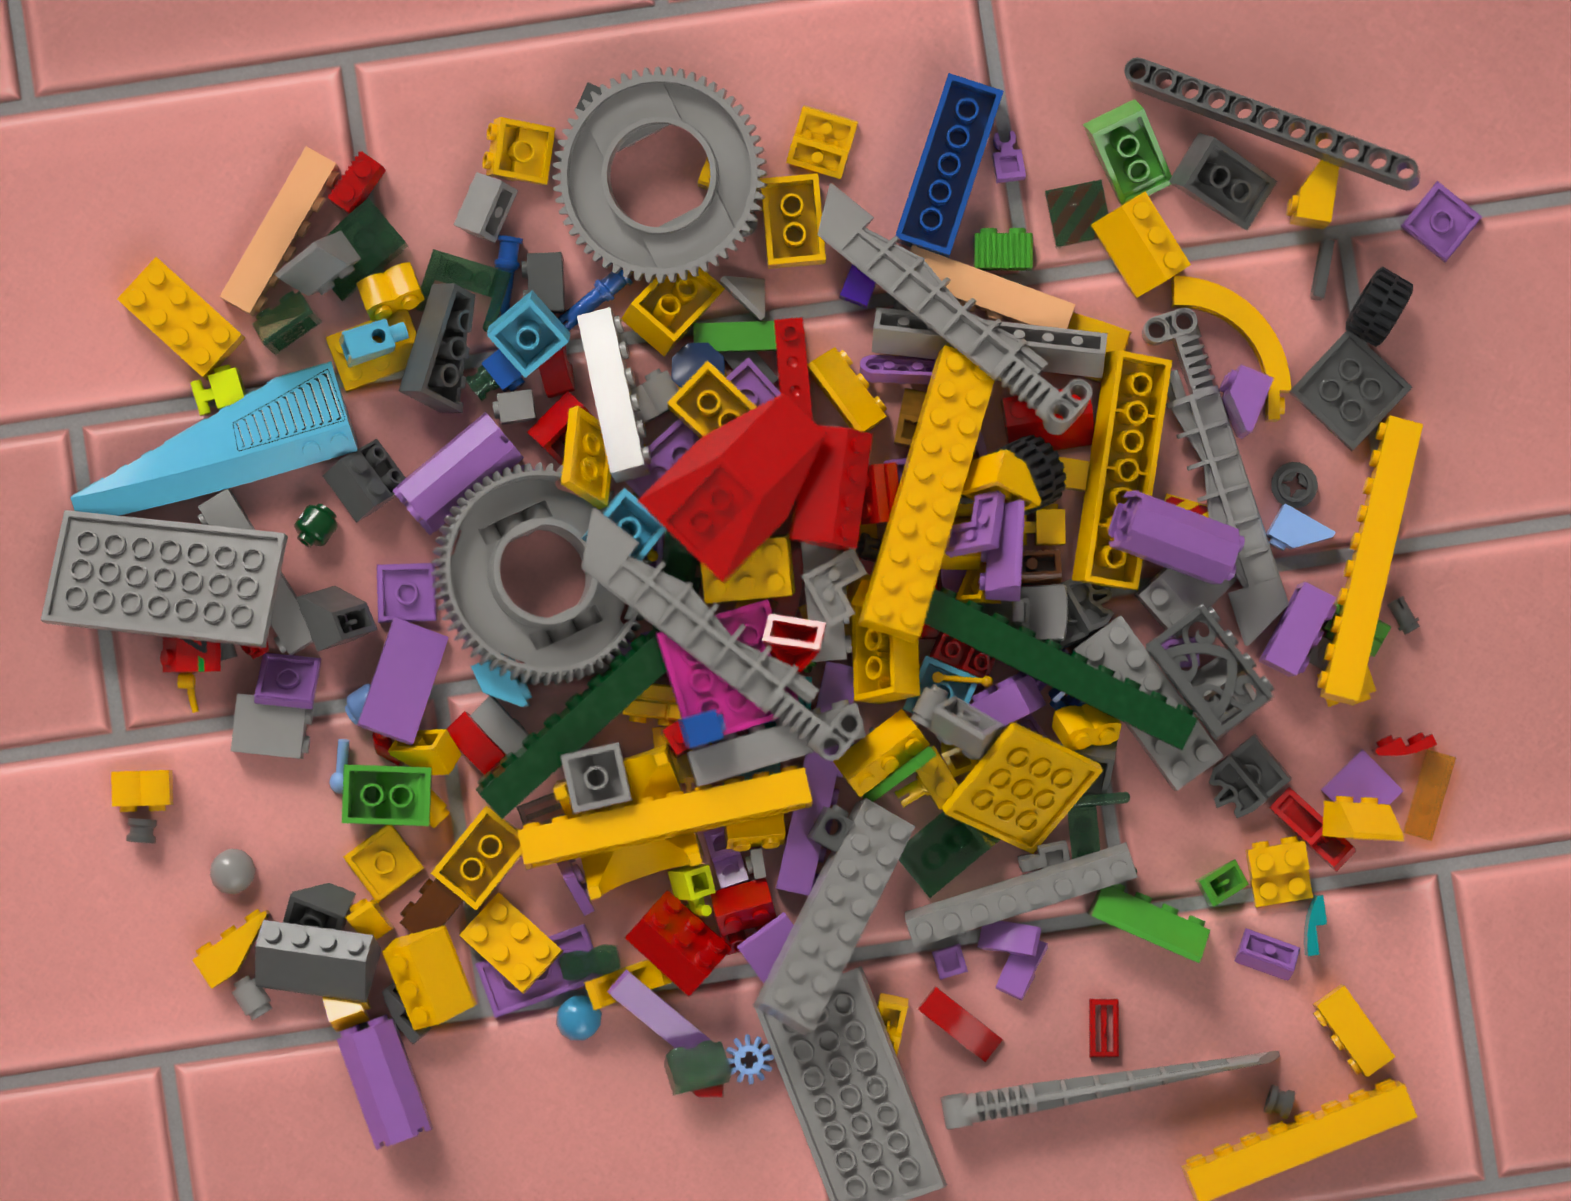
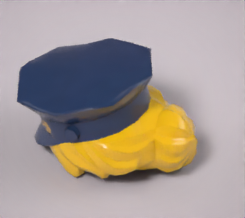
(691, 359)

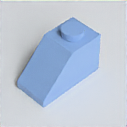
(1294, 529)

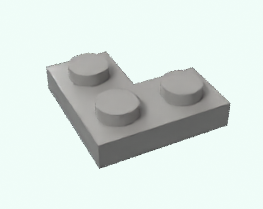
(827, 582)

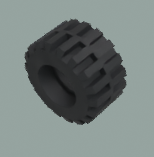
(1379, 306)
(1043, 466)

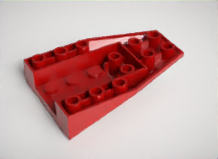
(737, 484)

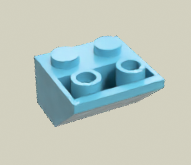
(501, 686)

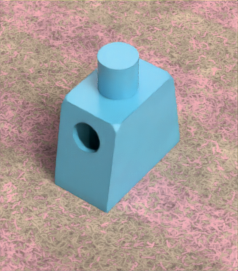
(360, 347)

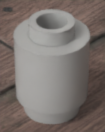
(925, 704)
(251, 999)

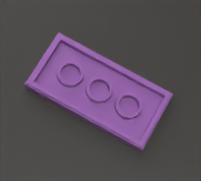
(402, 681)
(507, 998)

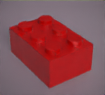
(678, 943)

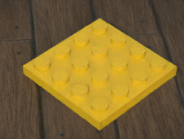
(1022, 788)

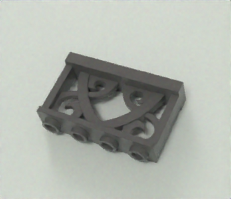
(1210, 712)

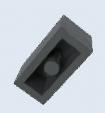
(546, 278)

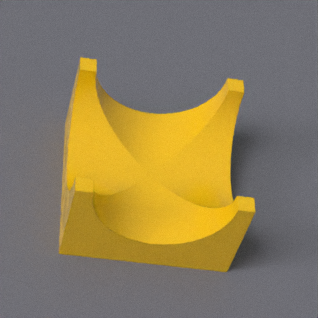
(648, 776)

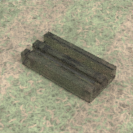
(525, 818)

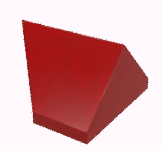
(793, 639)

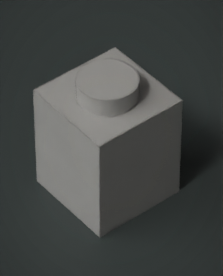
(515, 407)

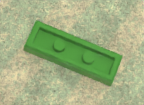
(737, 336)
(900, 774)

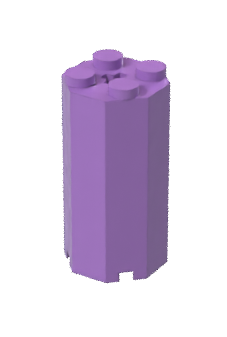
(454, 470)
(1175, 538)
(384, 1081)

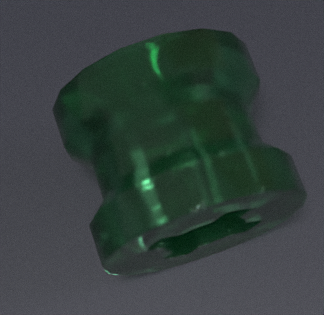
(481, 383)

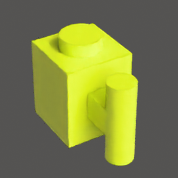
(225, 389)
(692, 885)

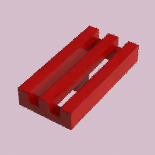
(1092, 1028)

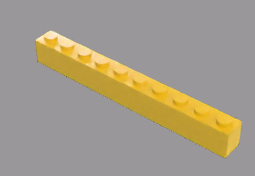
(1370, 561)
(664, 818)

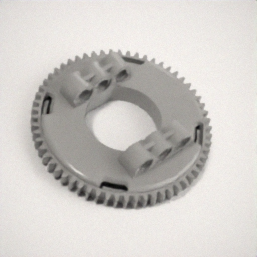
(486, 614)

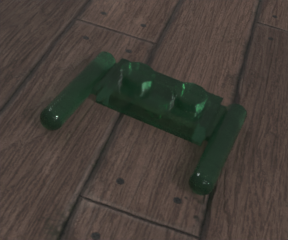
(468, 275)
(1084, 822)

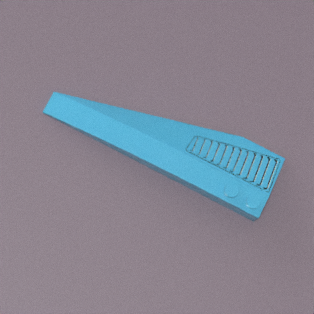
(266, 433)

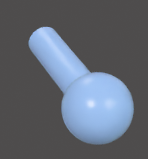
(336, 779)

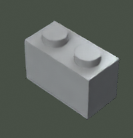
(485, 207)

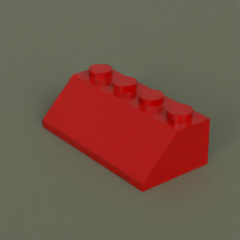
(834, 491)

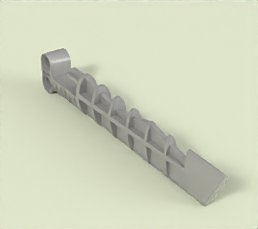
(924, 294)
(1226, 481)
(692, 625)
(964, 1109)

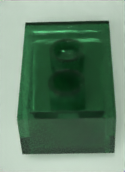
(373, 241)
(286, 322)
(943, 852)

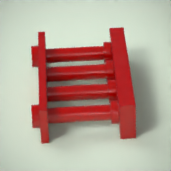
(793, 362)

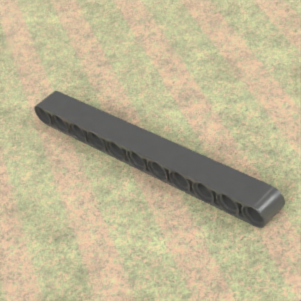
(1281, 132)

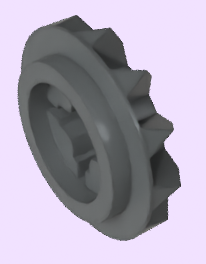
(1306, 478)

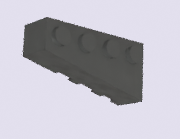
(440, 349)

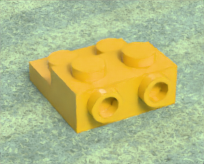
(519, 151)
(1279, 871)

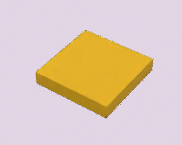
(383, 862)

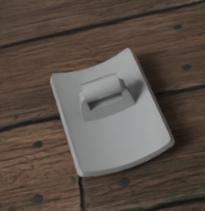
(1039, 609)

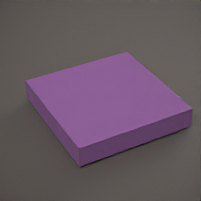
(1441, 221)
(406, 592)
(287, 680)
(1362, 779)

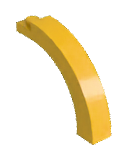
(1251, 325)

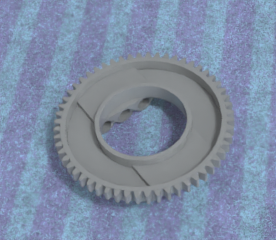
(620, 120)

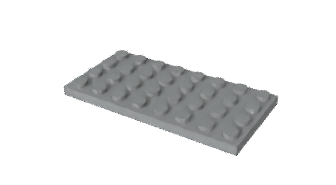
(164, 578)
(855, 1100)

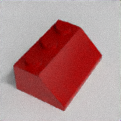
(1022, 421)

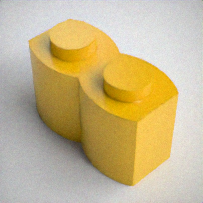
(390, 291)
(1084, 726)
(142, 788)

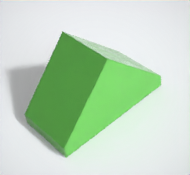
(1222, 883)

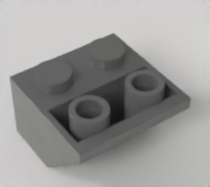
(365, 479)
(335, 617)

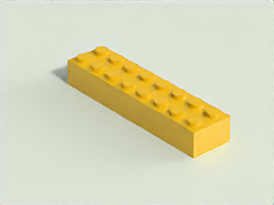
(1120, 461)
(1299, 1140)

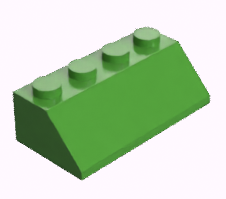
(1151, 922)

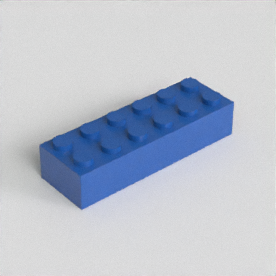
(948, 165)

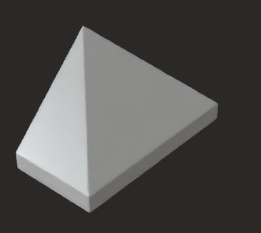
(748, 292)

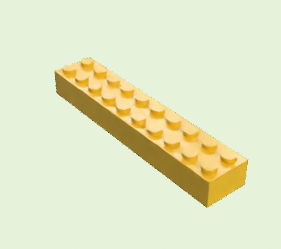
(927, 497)

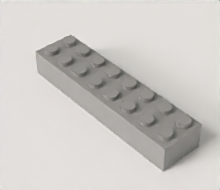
(834, 917)

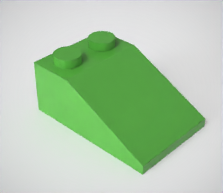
(1128, 151)
(386, 795)

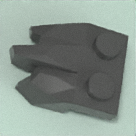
(1085, 611)
(1248, 777)

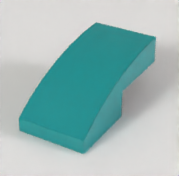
(1315, 916)

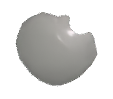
(232, 871)

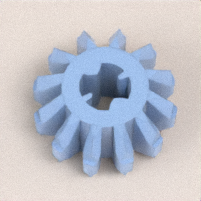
(757, 1065)

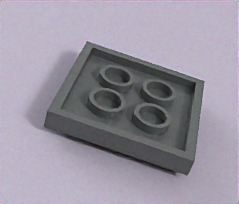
(1350, 389)

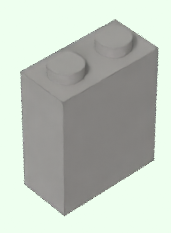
(270, 729)

